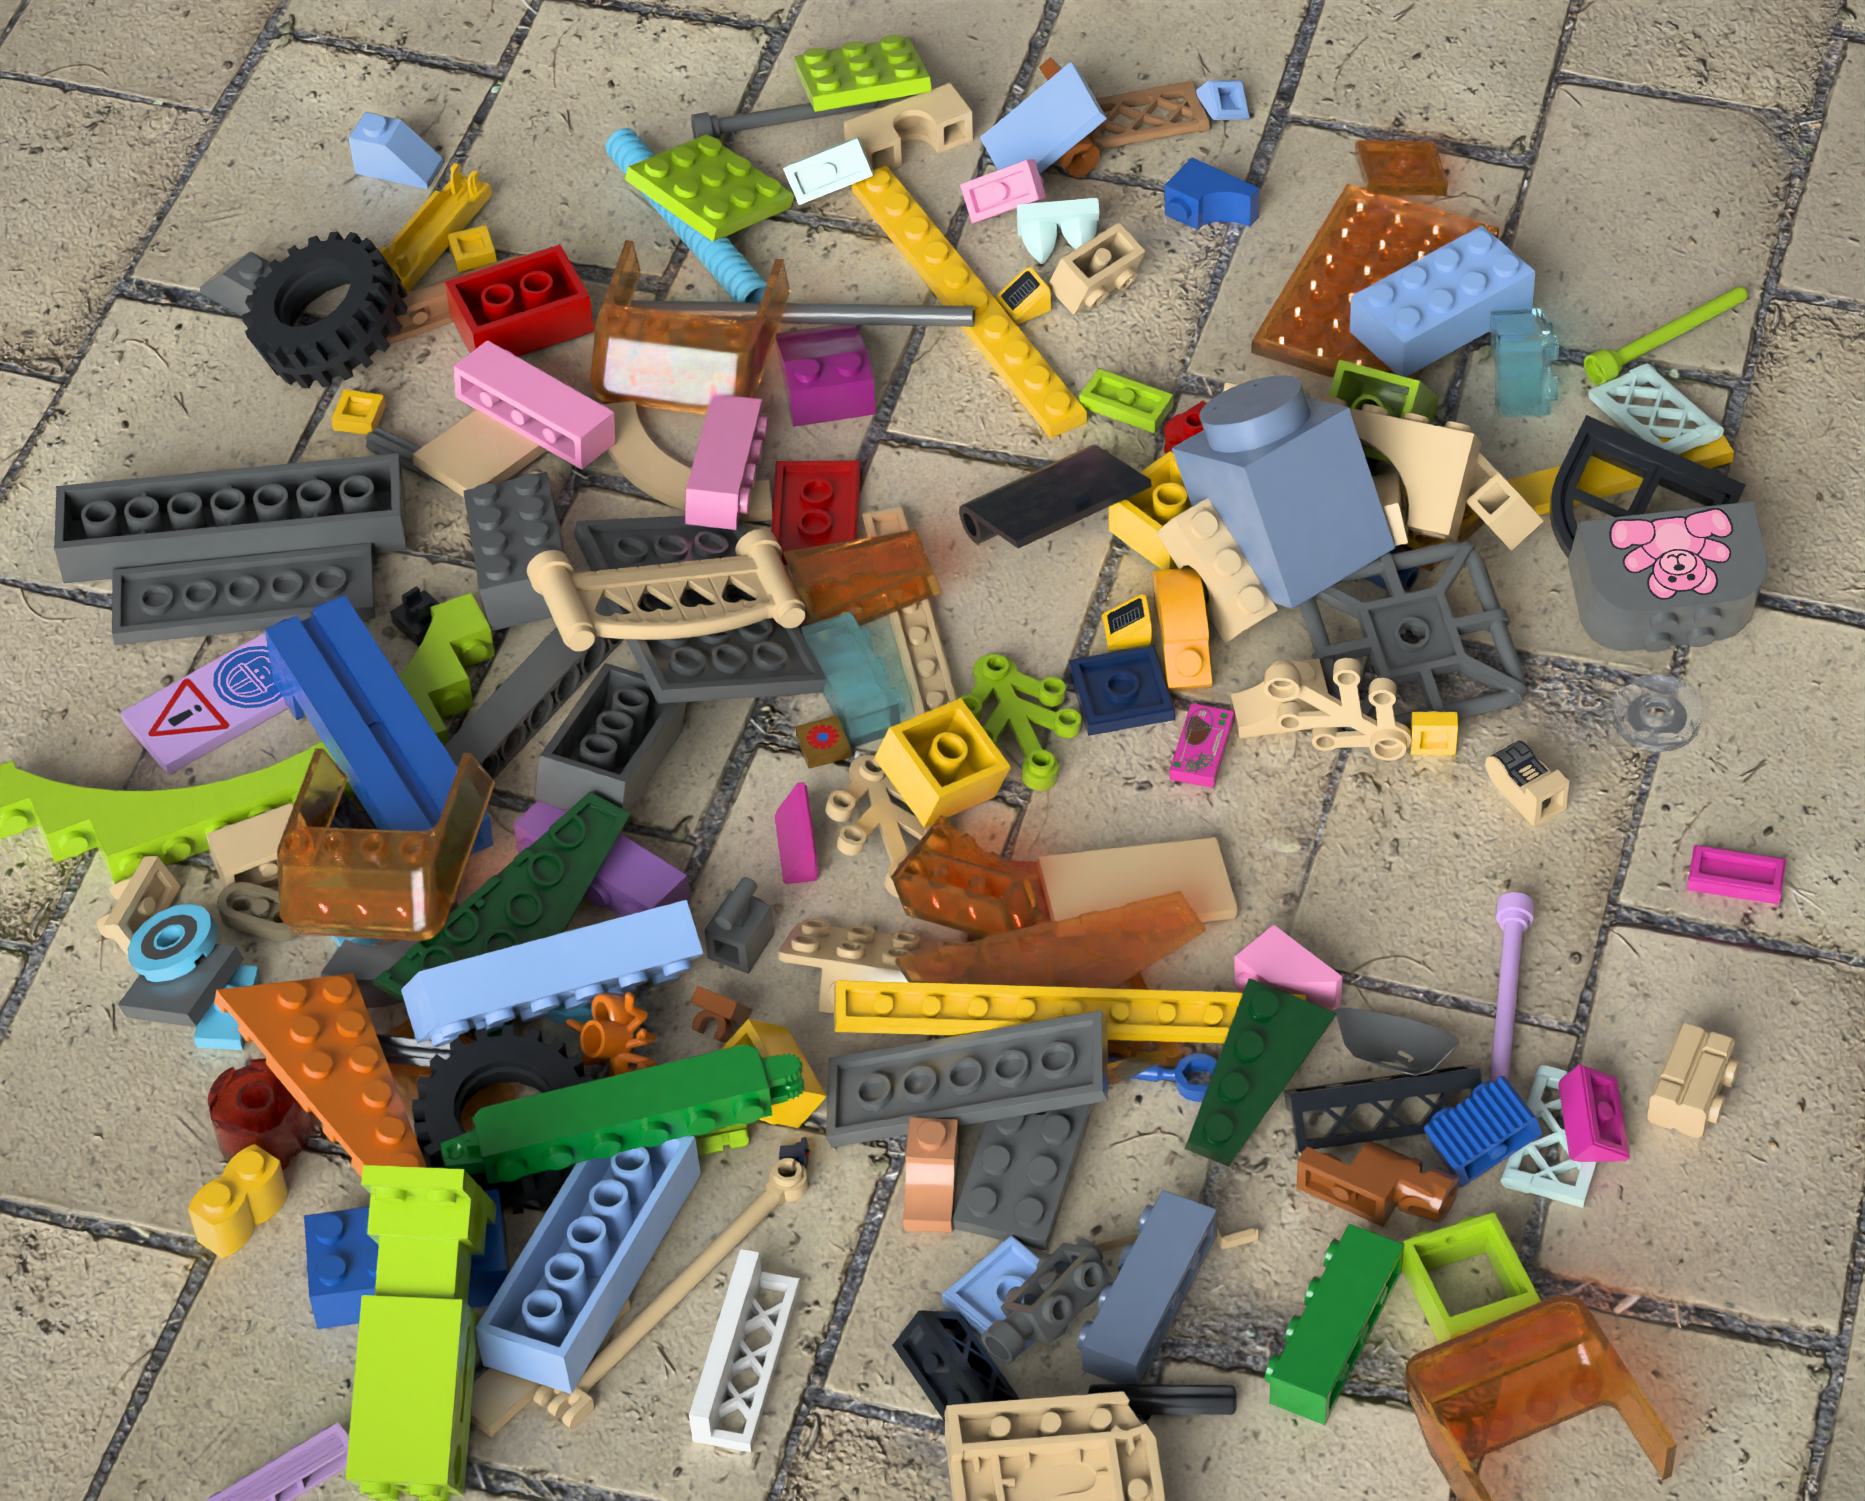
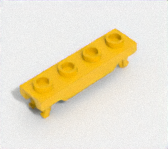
(426, 233)

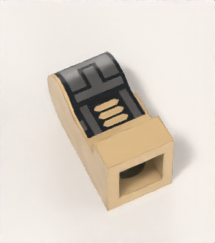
(1528, 783)

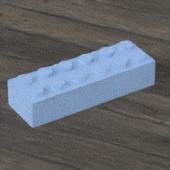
(551, 972)
(585, 1262)

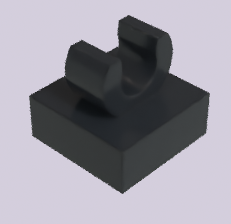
(414, 614)

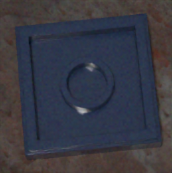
(1121, 690)

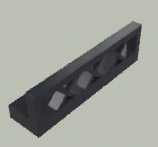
(1372, 1091)
(946, 1362)

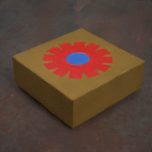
(823, 742)

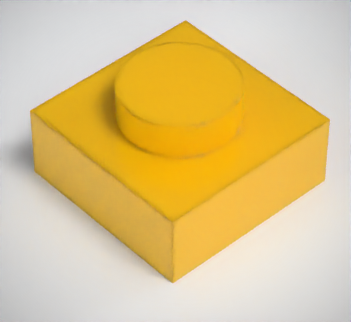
(471, 248)
(358, 412)
(1434, 733)

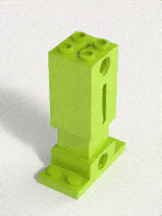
(417, 1334)

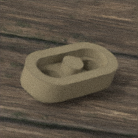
(262, 911)

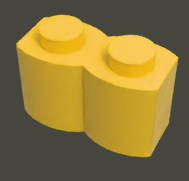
(236, 1202)

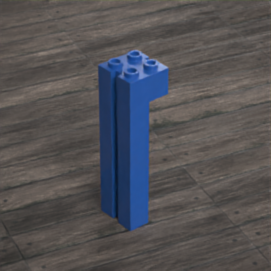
(364, 718)

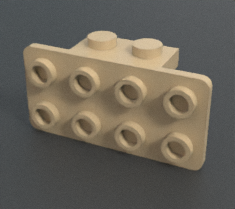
(851, 954)

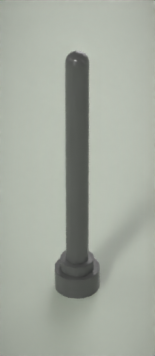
(714, 126)

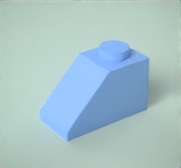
(392, 152)

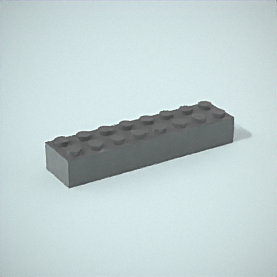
(229, 514)

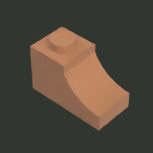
(931, 1174)

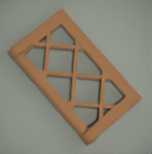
(1153, 97)

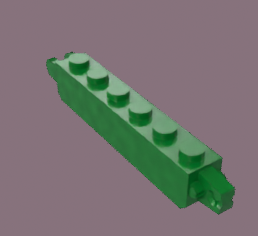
(624, 1113)

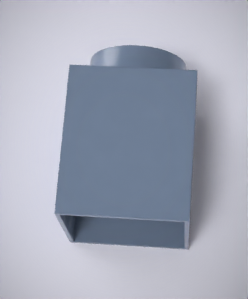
(1287, 485)

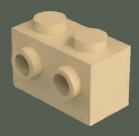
(1096, 269)

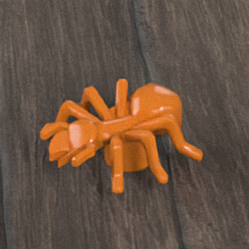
(611, 1033)

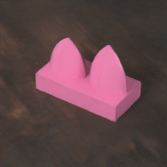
(1003, 191)

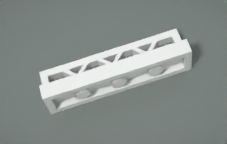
(725, 1349)

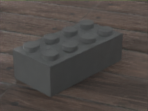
(507, 530)
(609, 742)

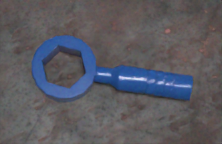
(1189, 1063)

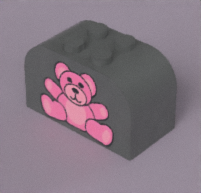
(1668, 576)

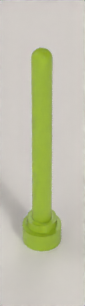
(1606, 364)

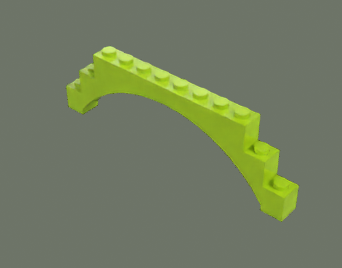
(177, 820)

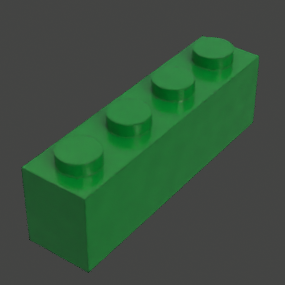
(1334, 1324)

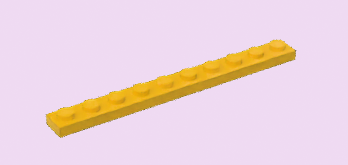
(957, 285)
(977, 1008)

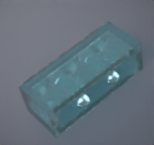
(854, 678)

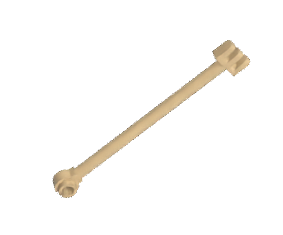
(776, 1193)

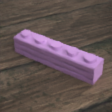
(295, 1471)

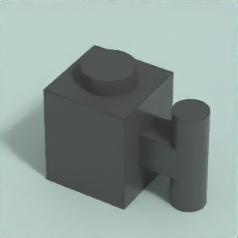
(740, 928)

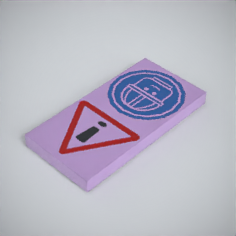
(207, 707)

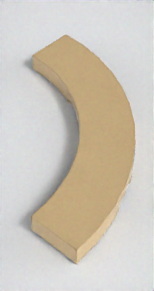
(660, 474)

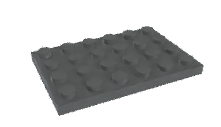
(724, 665)

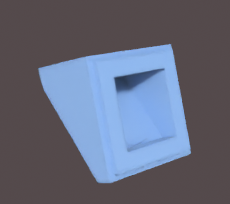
(1224, 99)

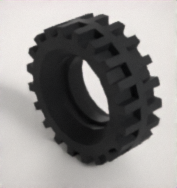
(342, 337)
(477, 1067)

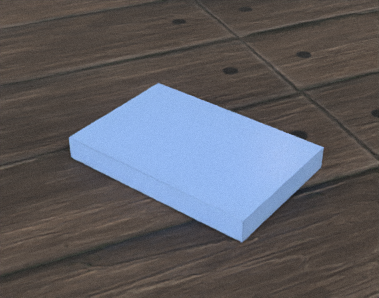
(1045, 122)

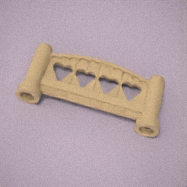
(754, 569)

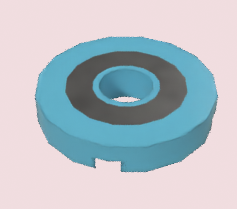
(151, 946)

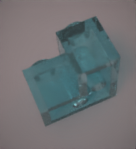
(1522, 355)

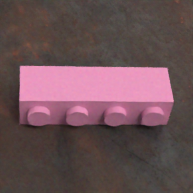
(534, 404)
(726, 462)

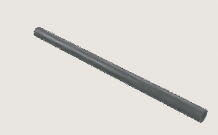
(825, 313)

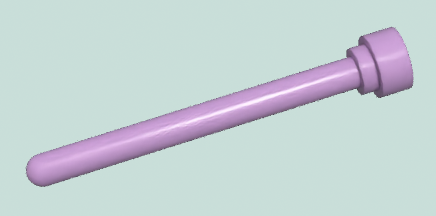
(1514, 915)

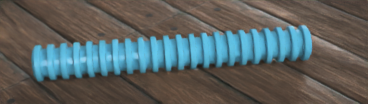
(718, 257)

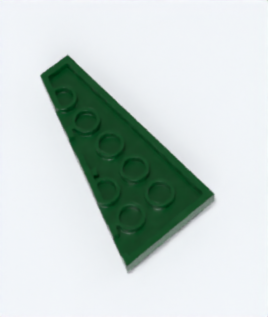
(523, 901)

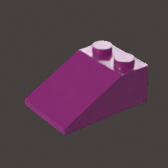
(826, 374)

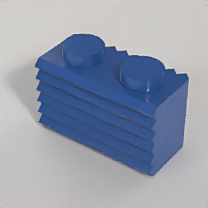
(1482, 1130)

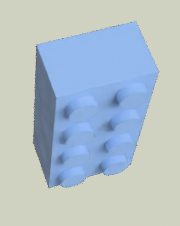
(1440, 301)

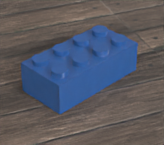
(345, 1263)

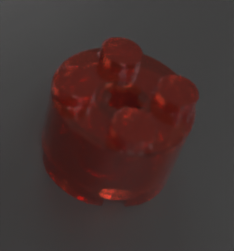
(257, 1109)

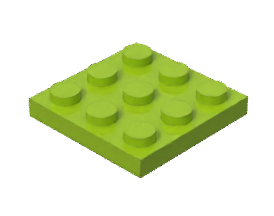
(862, 73)
(709, 187)

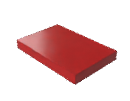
(815, 503)

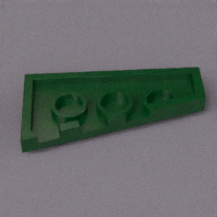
(1257, 1060)

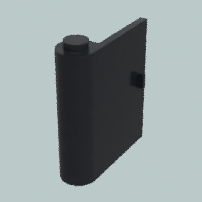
(1052, 497)

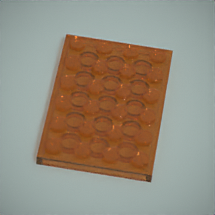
(1354, 248)

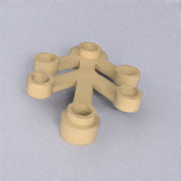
(1385, 737)
(871, 781)

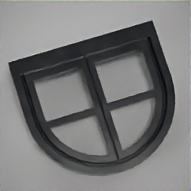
(1639, 458)

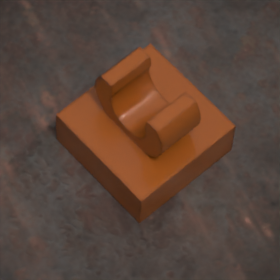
(718, 1009)

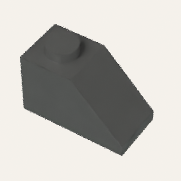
(236, 281)

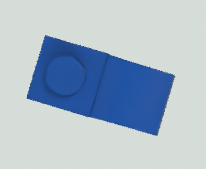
(1208, 195)

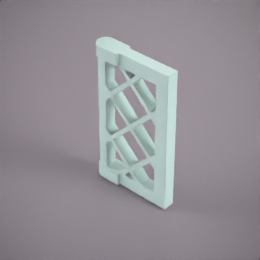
(1623, 414)
(1545, 1182)

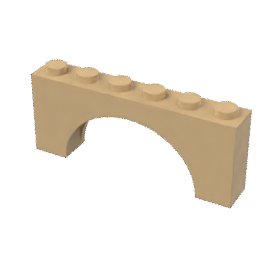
(1431, 459)

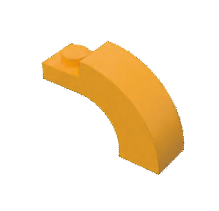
(1183, 628)

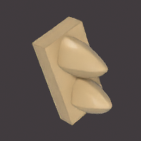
(139, 899)

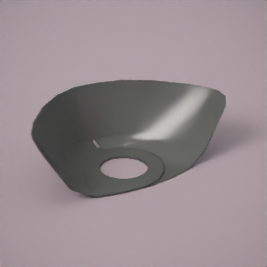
(1381, 1035)

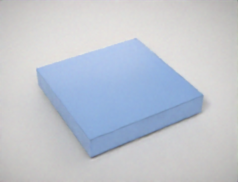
(985, 1286)

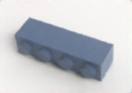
(1148, 1289)

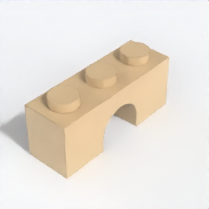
(933, 116)
(1501, 505)
(1235, 592)

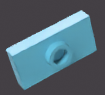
(220, 1029)

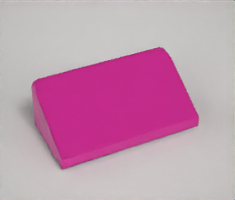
(796, 837)
(1593, 1116)

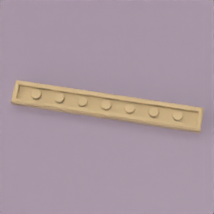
(915, 632)

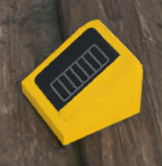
(1025, 297)
(1128, 625)

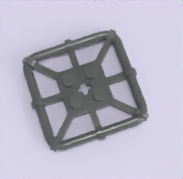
(1427, 615)

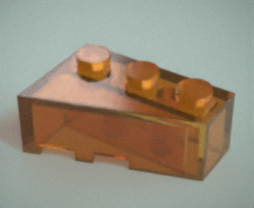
(863, 576)
(963, 886)

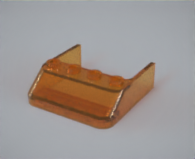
(679, 357)
(371, 878)
(1522, 1380)

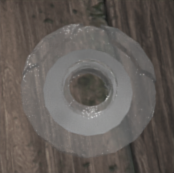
(1655, 732)

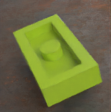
(1126, 400)

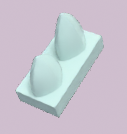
(828, 170)
(1042, 221)

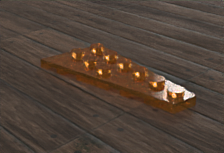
(1076, 952)

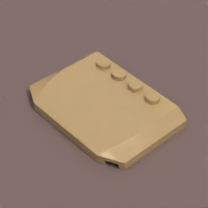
(1052, 1450)

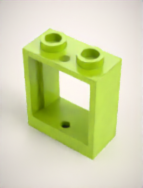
(1455, 1243)

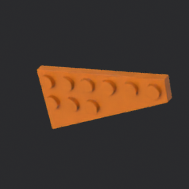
(330, 1062)

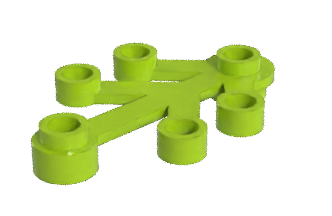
(999, 677)

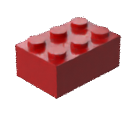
(521, 303)

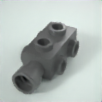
(1049, 1299)

